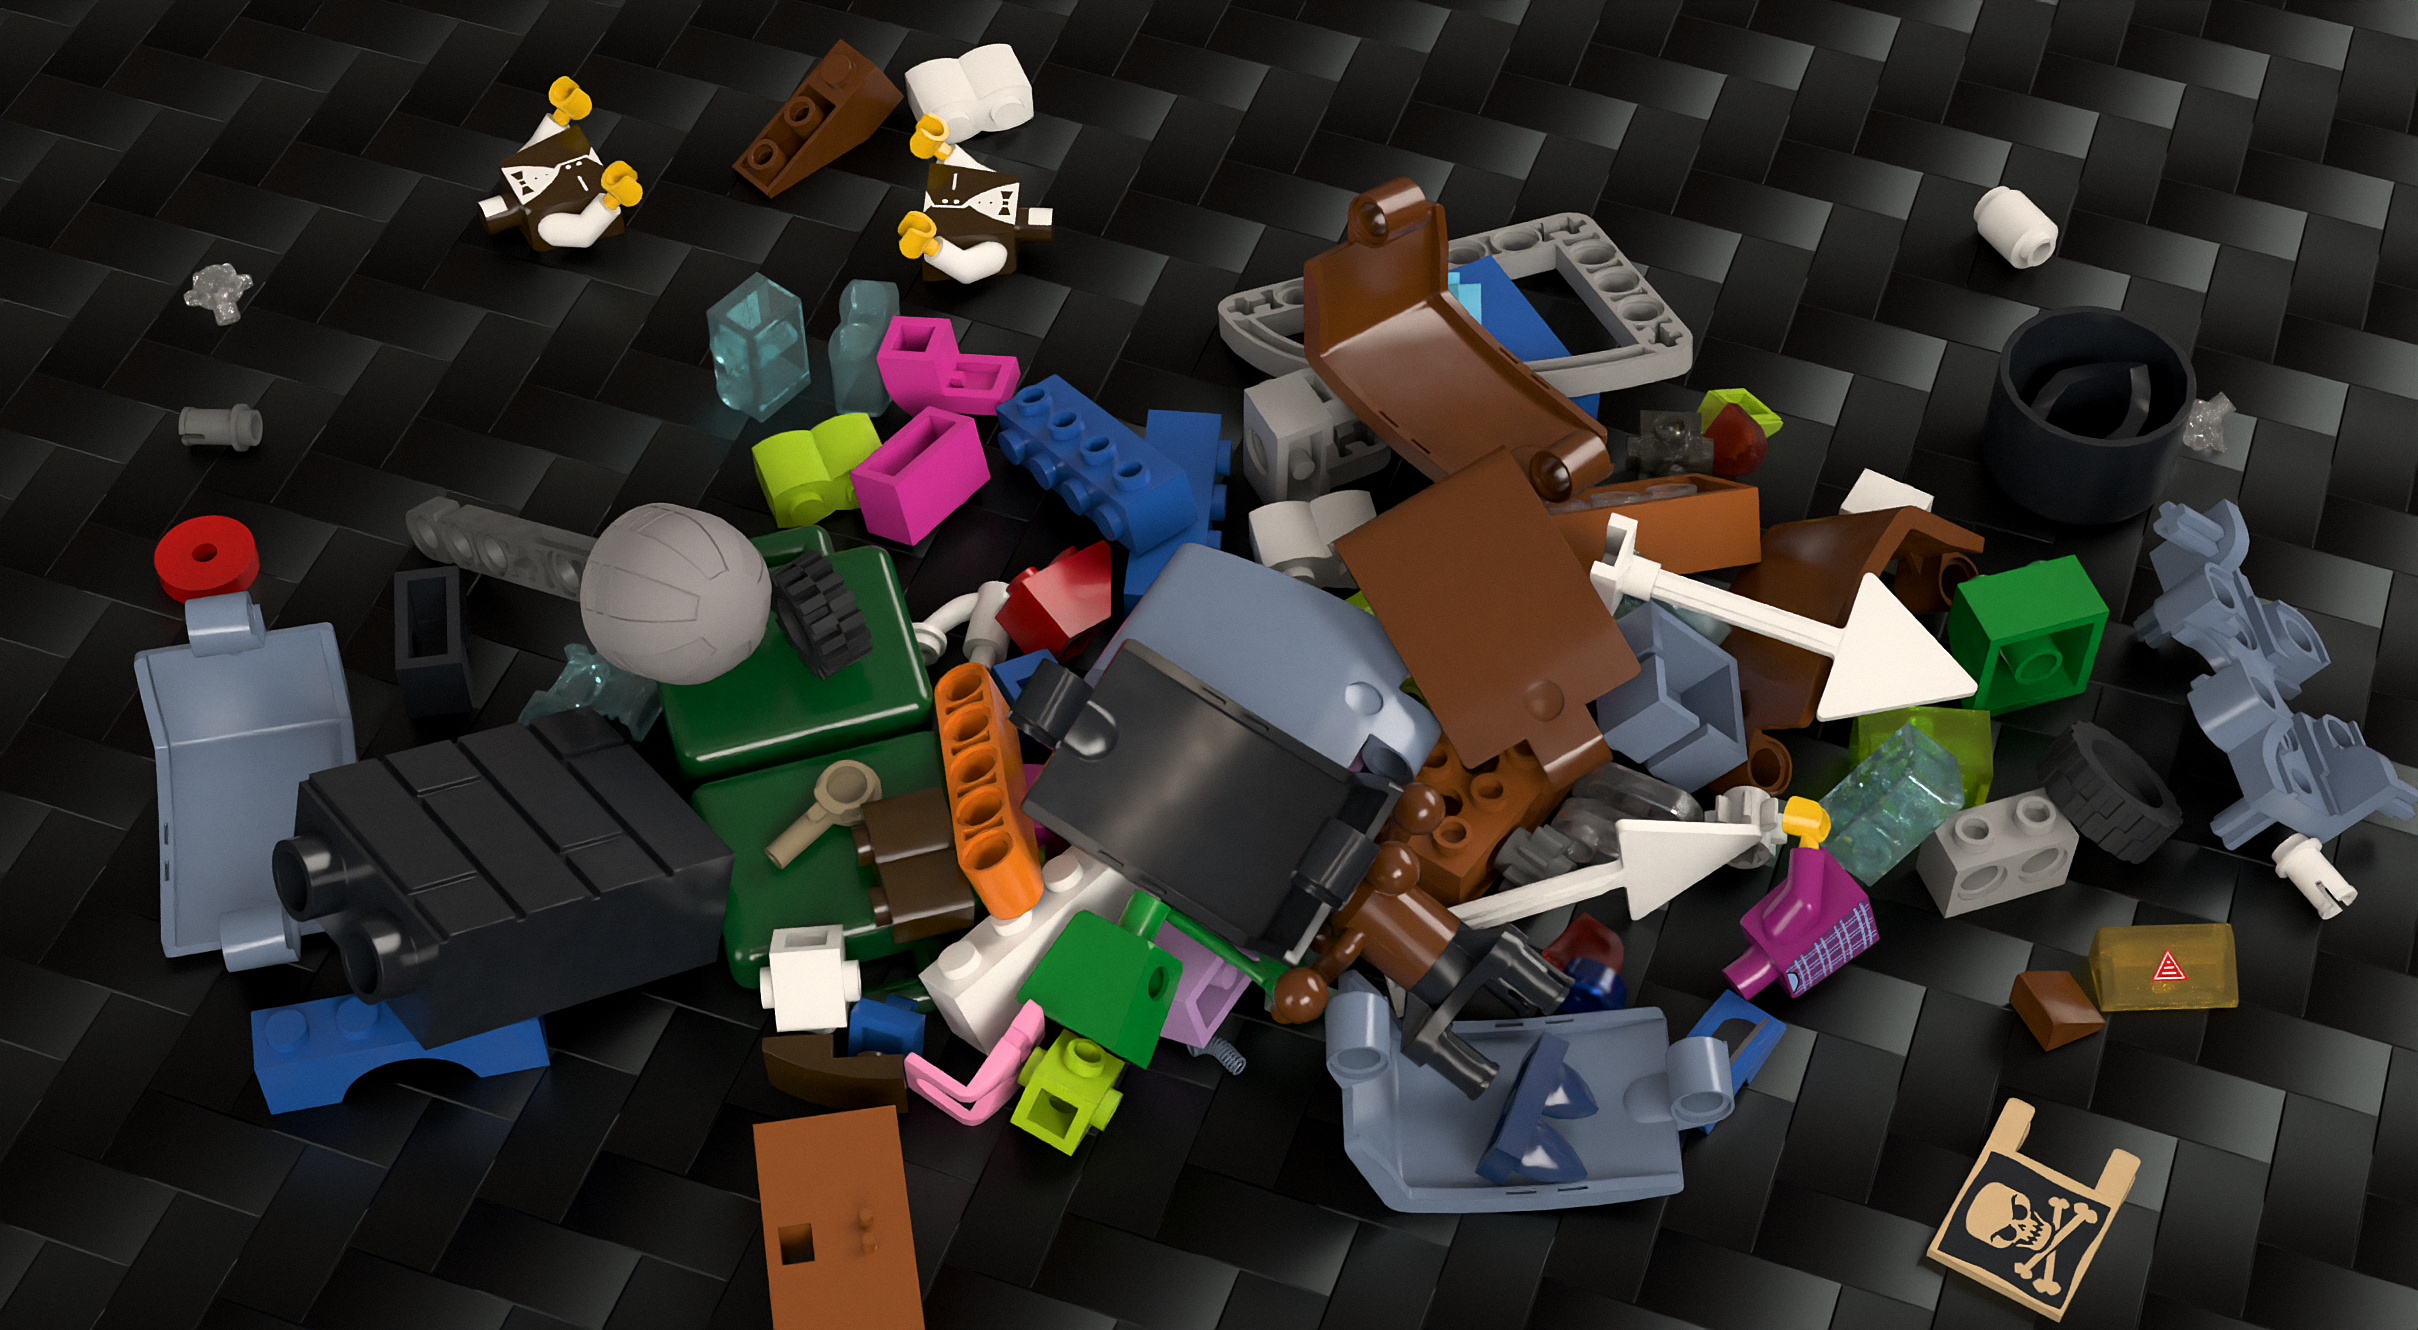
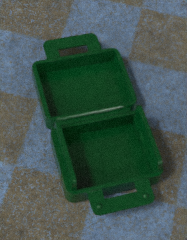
(766, 736)

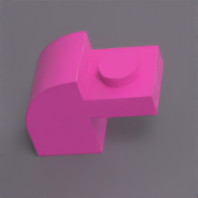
(925, 369)

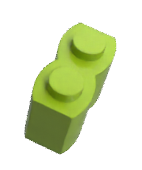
(809, 471)

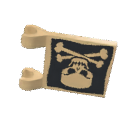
(2027, 1224)

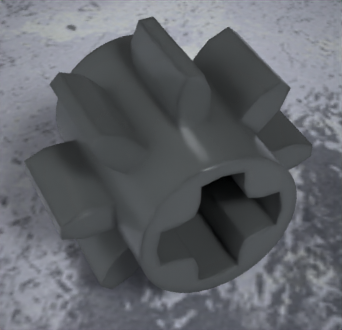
(1533, 857)

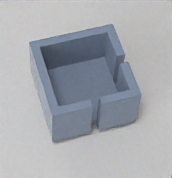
(1681, 708)

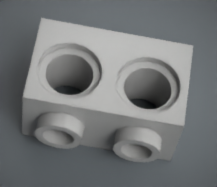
(1997, 853)

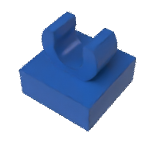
(886, 1027)

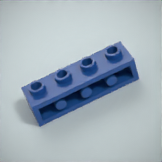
(1096, 464)

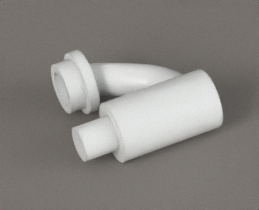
(985, 638)

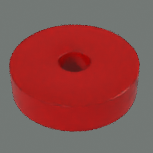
(214, 538)

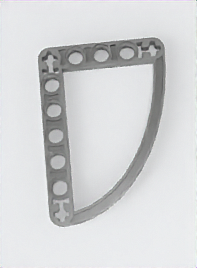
(1649, 332)

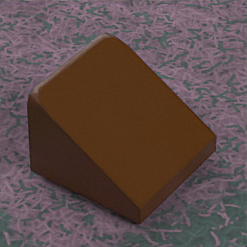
(2054, 1007)

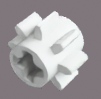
(1752, 807)

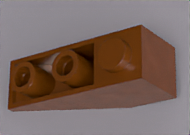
(821, 121)

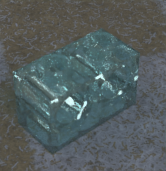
(1891, 803)

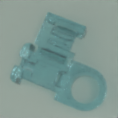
(603, 686)

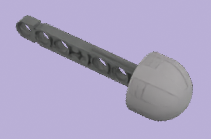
(657, 591)

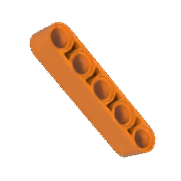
(985, 792)

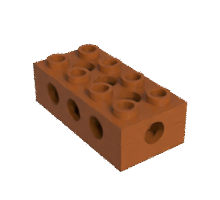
(1480, 816)

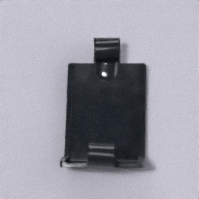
(1200, 800)

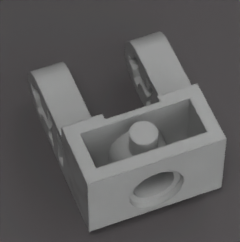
(1297, 439)

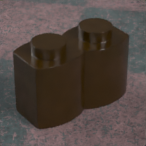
(914, 866)

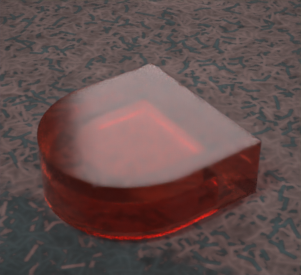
(1738, 442)
(1586, 940)

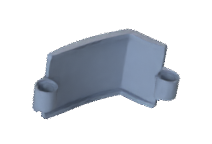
(1284, 655)
(232, 738)
(1424, 1137)

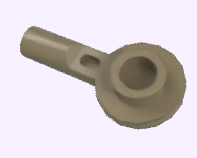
(838, 802)

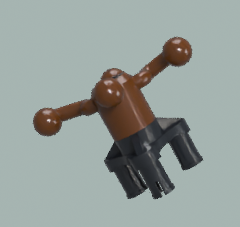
(1423, 952)

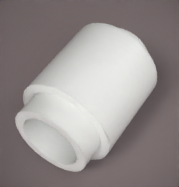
(2015, 227)

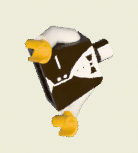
(558, 183)
(969, 213)

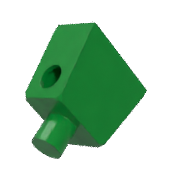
(1110, 979)

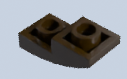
(810, 1070)

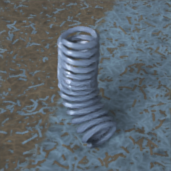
(1193, 1050)

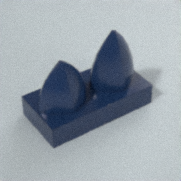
(1519, 1137)

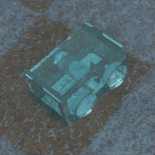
(758, 347)

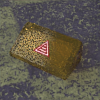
(2165, 967)

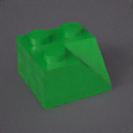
(2027, 634)

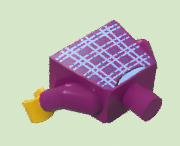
(1806, 922)

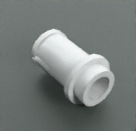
(2312, 873)

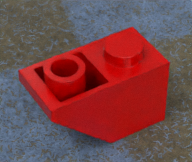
(1060, 604)

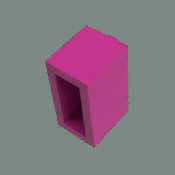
(920, 475)

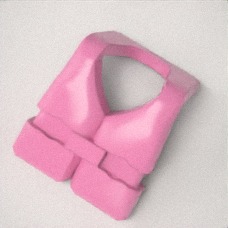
(995, 1079)

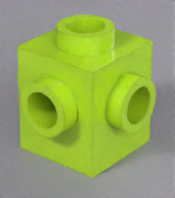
(1067, 1091)

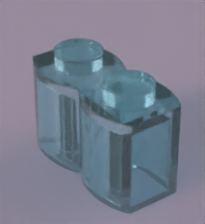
(855, 375)

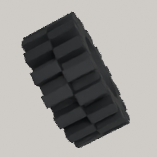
(819, 615)

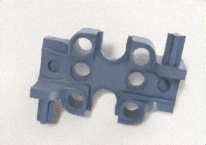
(2287, 764)

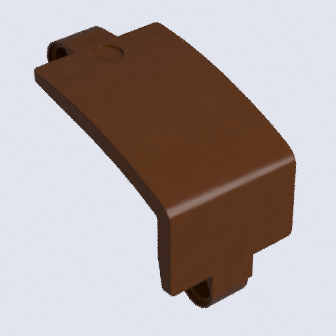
(1423, 365)
(1816, 574)
(1493, 617)

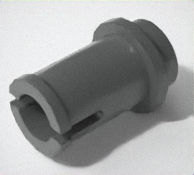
(221, 426)

